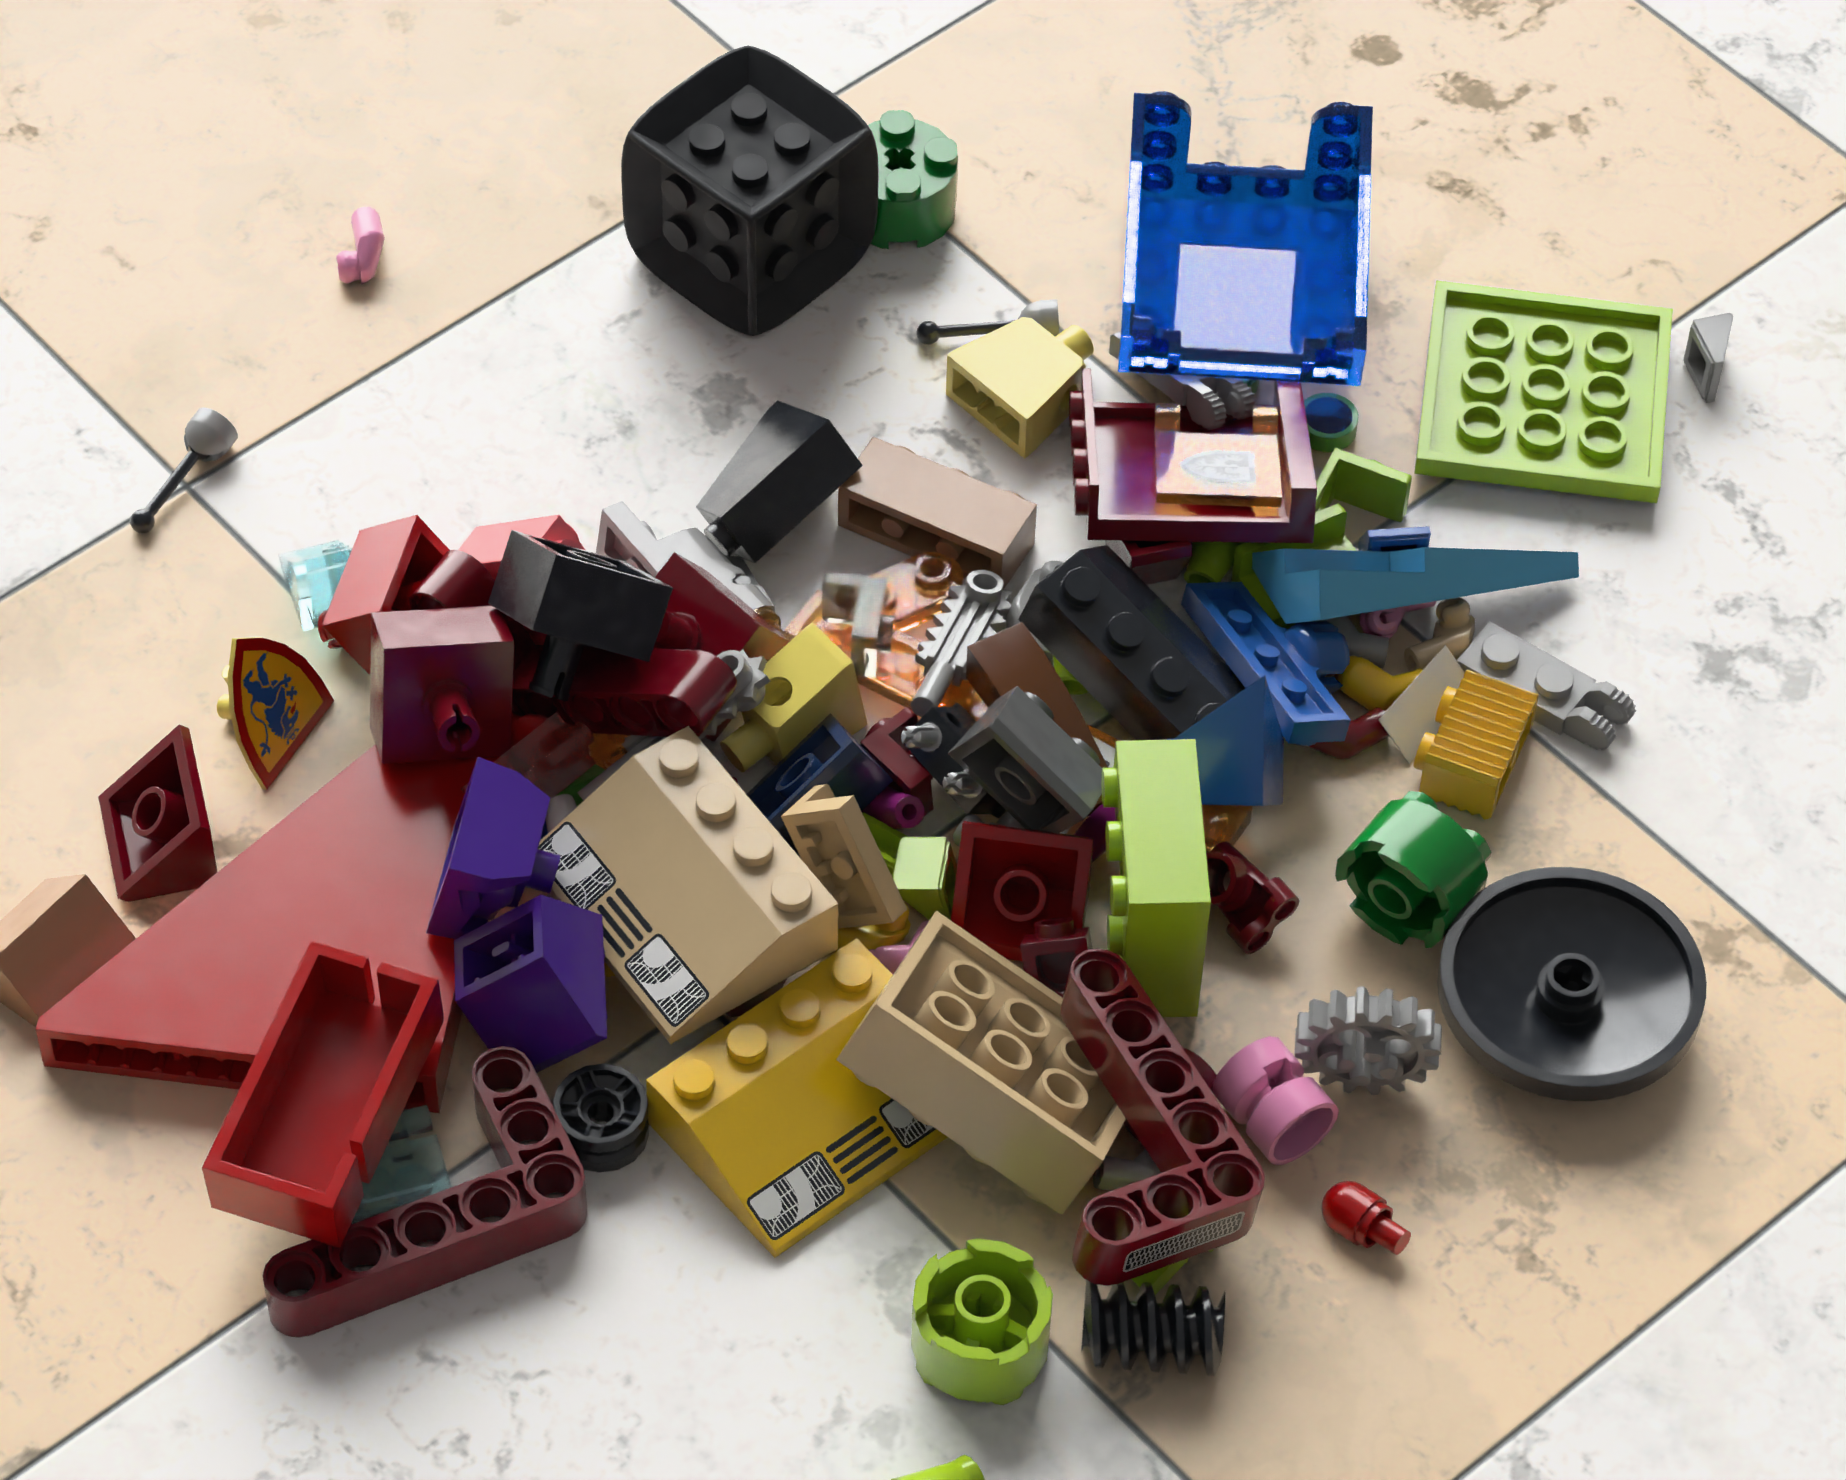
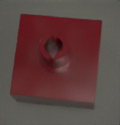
(711, 618)
(441, 684)

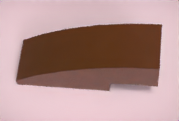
(1015, 660)

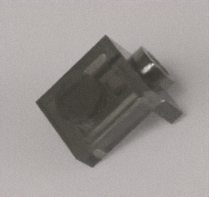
(860, 603)

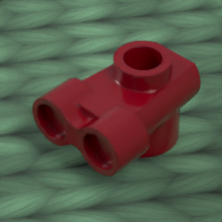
(1247, 897)

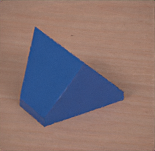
(1240, 750)

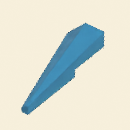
(1344, 583)

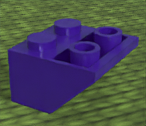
(535, 980)

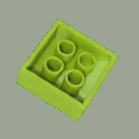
(1163, 881)

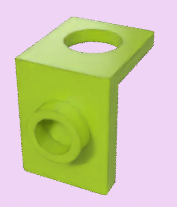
(1363, 485)

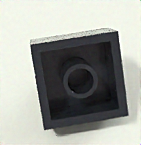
(577, 603)

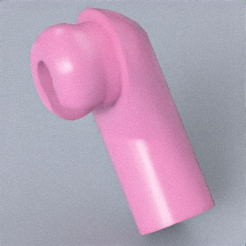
(368, 241)

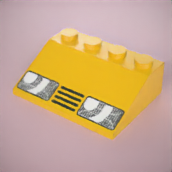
(776, 1116)

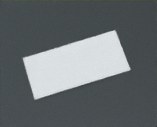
(1417, 706)

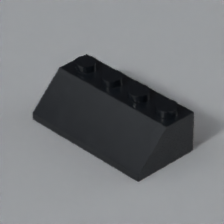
(1127, 646)

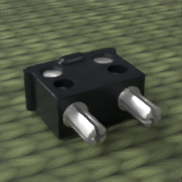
(930, 743)

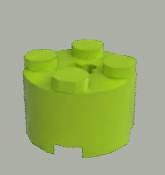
(981, 1322)

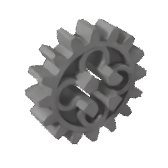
(1368, 1040)

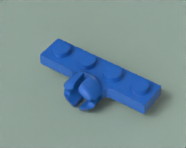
(1290, 658)

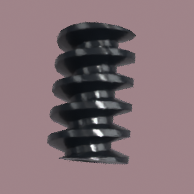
(1153, 1327)

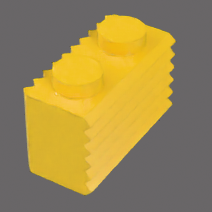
(1476, 743)

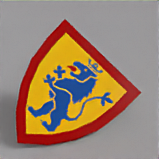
(271, 703)

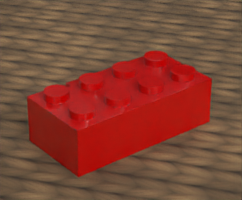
(323, 1094)

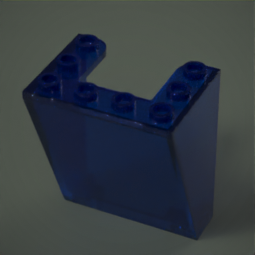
(1244, 262)

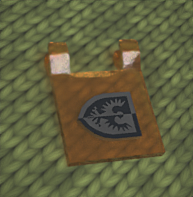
(1217, 466)

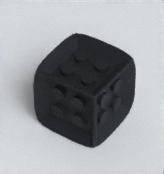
(750, 189)

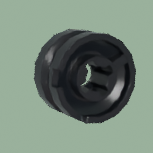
(609, 1096)

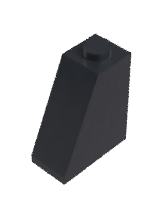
(775, 481)

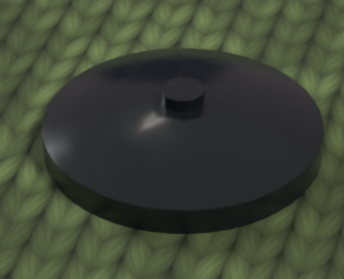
(1571, 983)

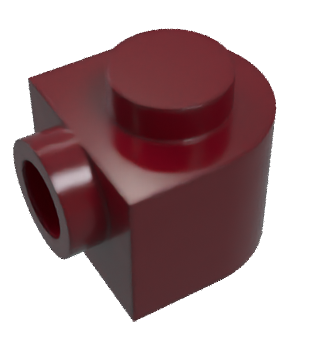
(1052, 949)

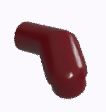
(1361, 734)

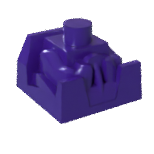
(492, 851)

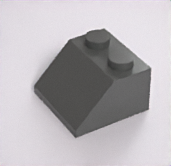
(1031, 763)

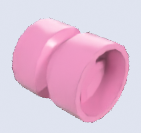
(1280, 1106)

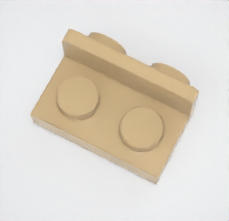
(844, 857)

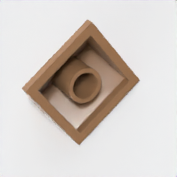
(56, 943)

